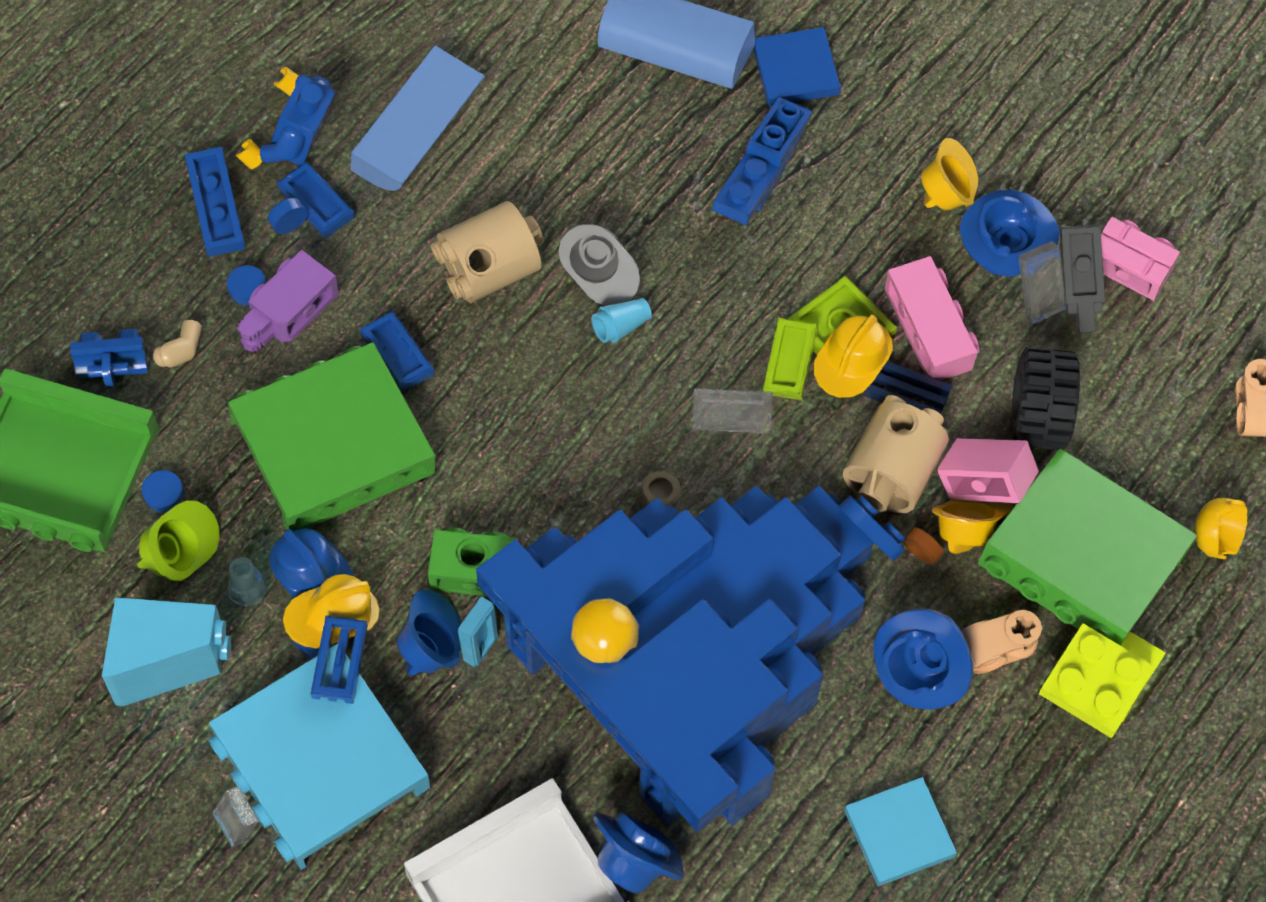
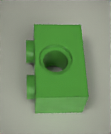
(451, 548)

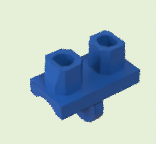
(109, 357)

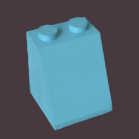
(161, 647)

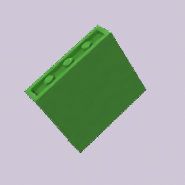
(332, 437)
(68, 459)
(1086, 548)

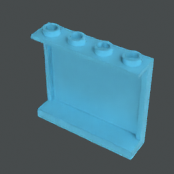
(315, 761)

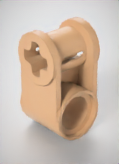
(1251, 400)
(994, 641)

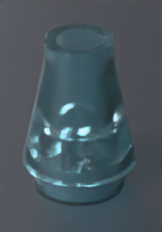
(245, 582)

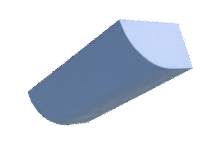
(679, 37)
(414, 120)

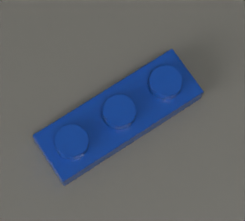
(214, 202)

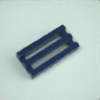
(911, 385)

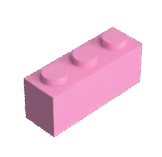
(931, 319)

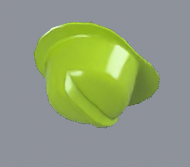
(179, 541)

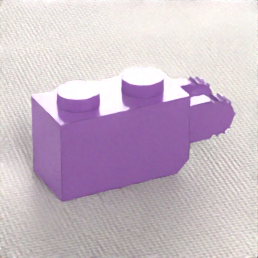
(287, 302)

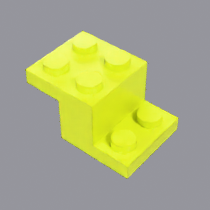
(1100, 678)

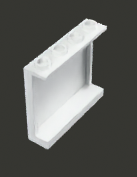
(514, 855)

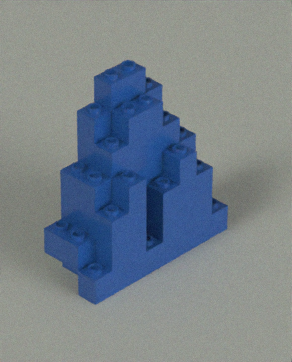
(723, 634)

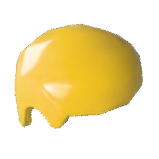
(1221, 527)
(604, 631)

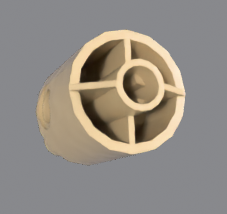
(502, 250)
(896, 455)

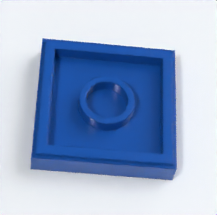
(796, 66)

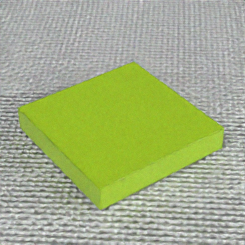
(836, 305)

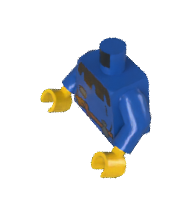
(298, 124)

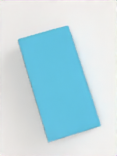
(478, 632)

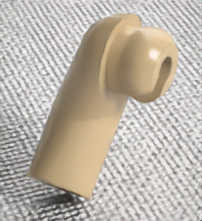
(180, 349)

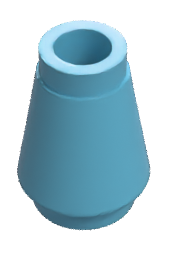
(620, 319)

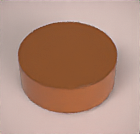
(923, 546)

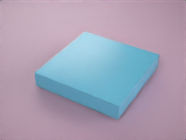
(900, 831)

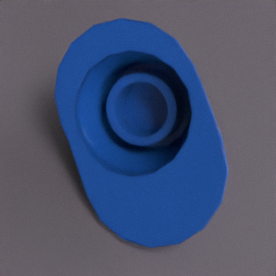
(305, 560)
(430, 634)

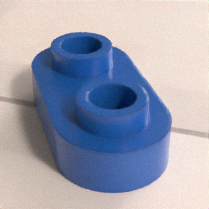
(885, 536)

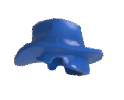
(1006, 226)
(923, 659)
(635, 852)

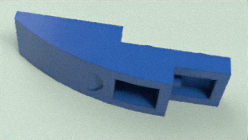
(763, 161)

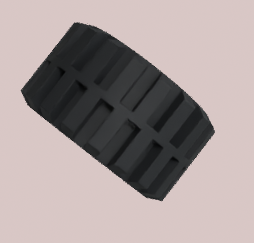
(1045, 398)

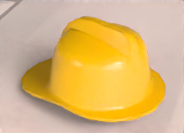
(950, 177)
(852, 356)
(969, 522)
(336, 597)

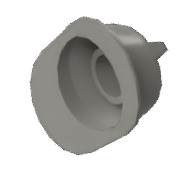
(599, 264)

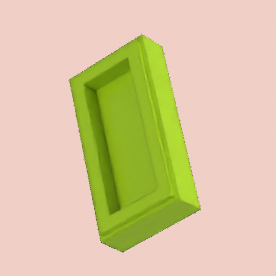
(790, 358)

